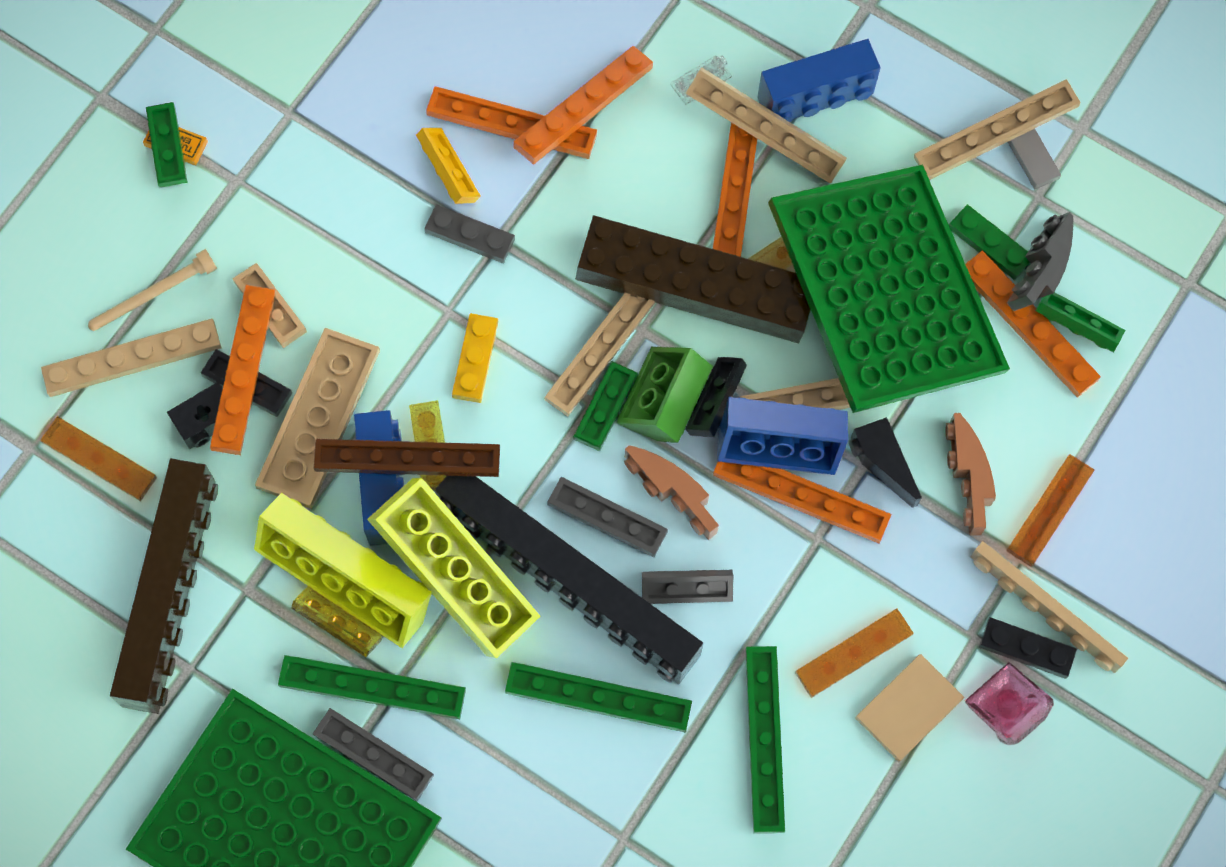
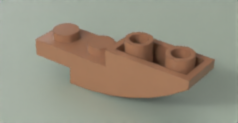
(970, 462)
(666, 479)

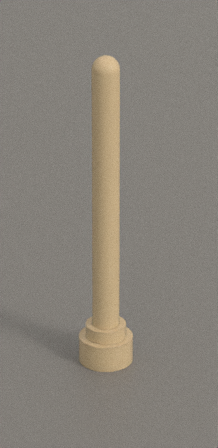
(201, 264)

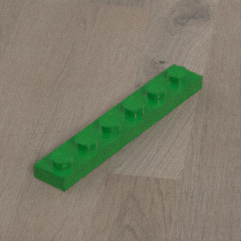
(372, 687)
(598, 697)
(765, 740)

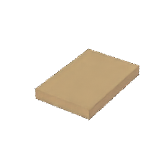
(909, 707)

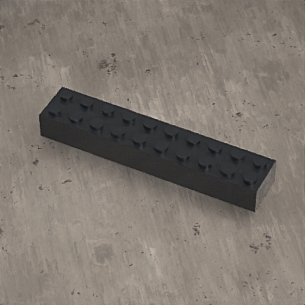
(571, 576)

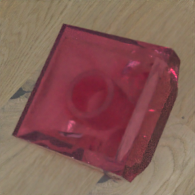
(1010, 704)

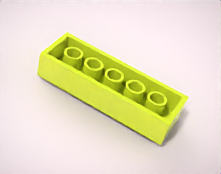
(454, 567)
(342, 569)

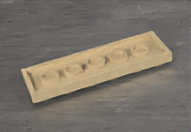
(317, 411)

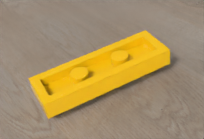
(448, 165)
(475, 358)

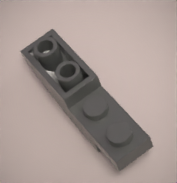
(1048, 262)

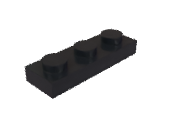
(268, 393)
(713, 399)
(1028, 648)

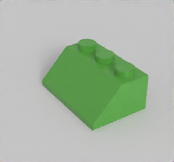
(665, 393)

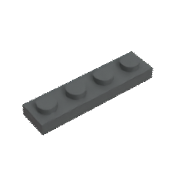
(607, 517)
(373, 754)

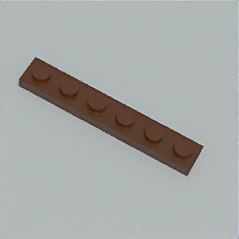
(407, 457)

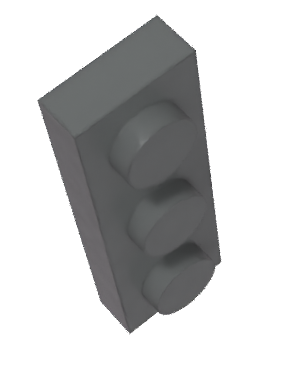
(469, 233)
(687, 586)

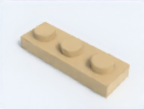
(283, 321)

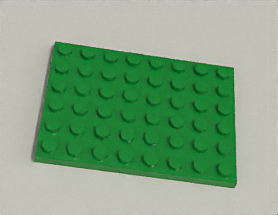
(888, 287)
(277, 799)

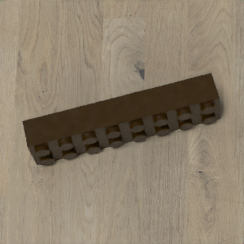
(694, 279)
(164, 587)

